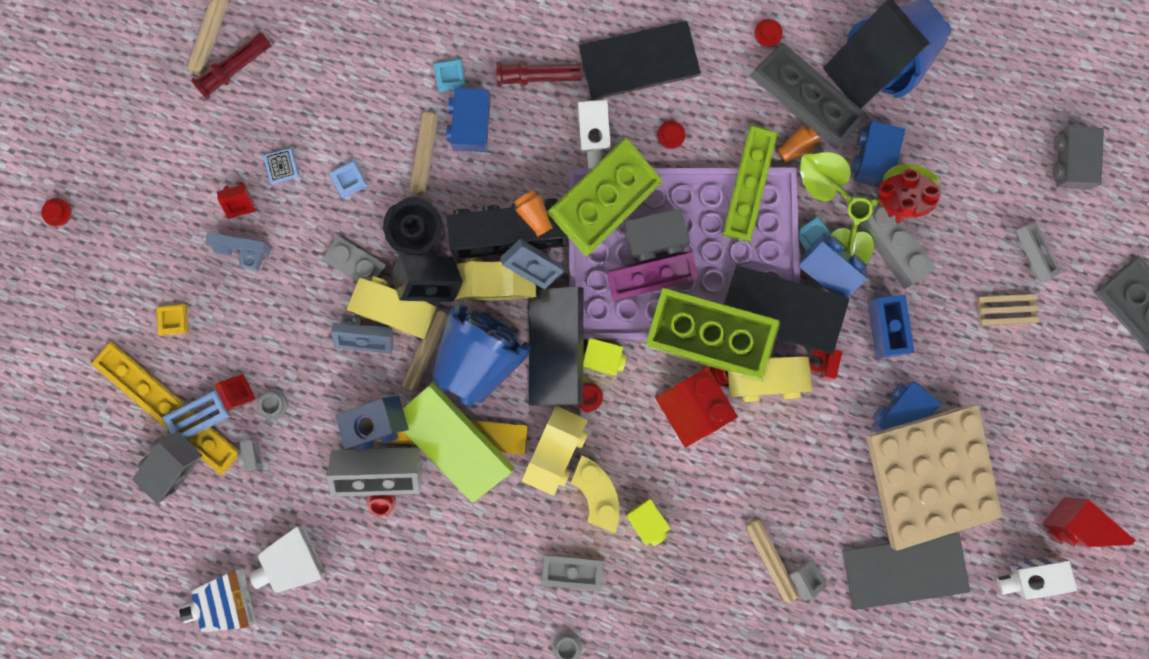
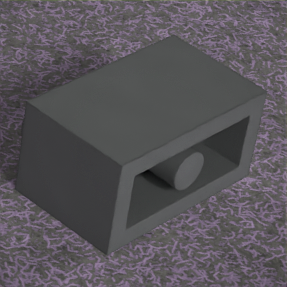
(1079, 157)
(656, 235)
(166, 466)

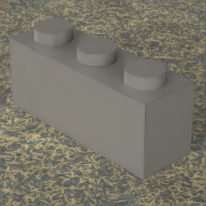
(897, 247)
(374, 472)

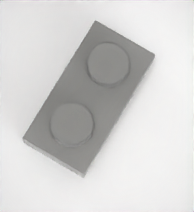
(1041, 259)
(353, 260)
(572, 572)

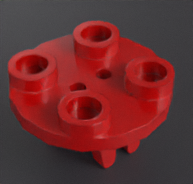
(908, 195)

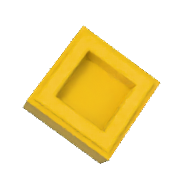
(172, 319)

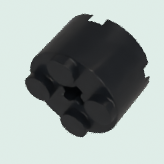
(405, 216)

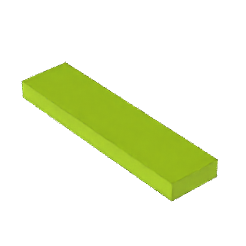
(749, 184)

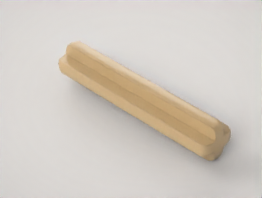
(207, 36)
(423, 153)
(425, 351)
(772, 560)

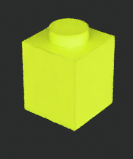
(604, 357)
(648, 523)

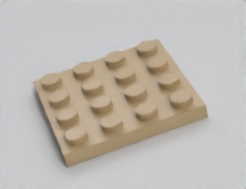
(934, 476)

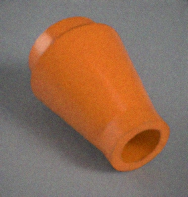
(799, 144)
(533, 211)

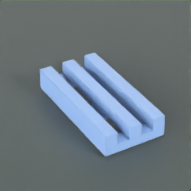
(224, 414)

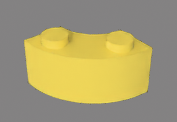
(492, 282)
(381, 304)
(783, 376)
(555, 450)
(599, 492)

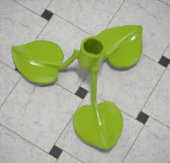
(824, 176)

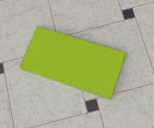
(605, 197)
(454, 443)

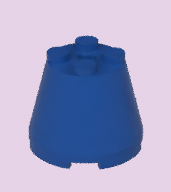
(935, 30)
(471, 359)

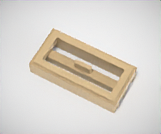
(1032, 309)

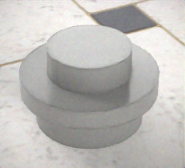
(272, 405)
(567, 646)

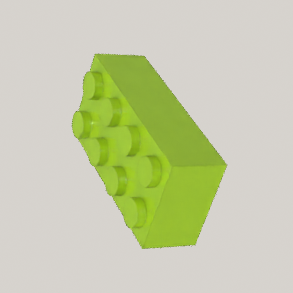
(713, 334)

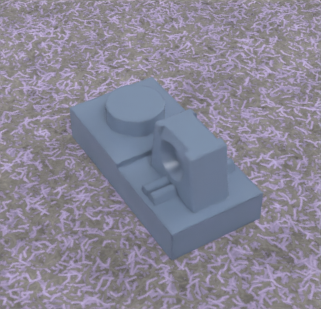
(250, 251)
(532, 264)
(354, 336)

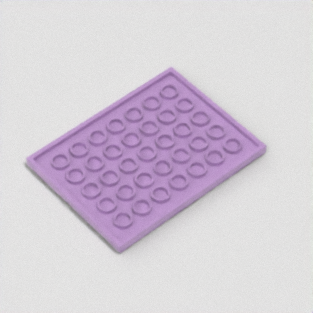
(704, 201)

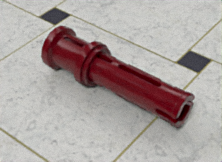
(221, 73)
(524, 73)

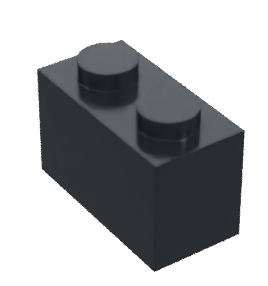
(426, 278)

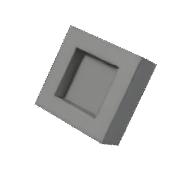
(249, 455)
(808, 580)

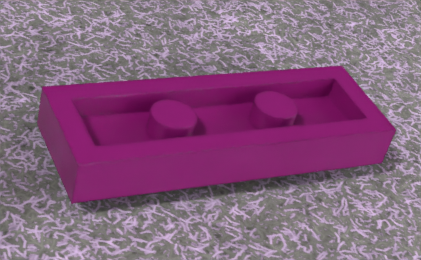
(652, 275)

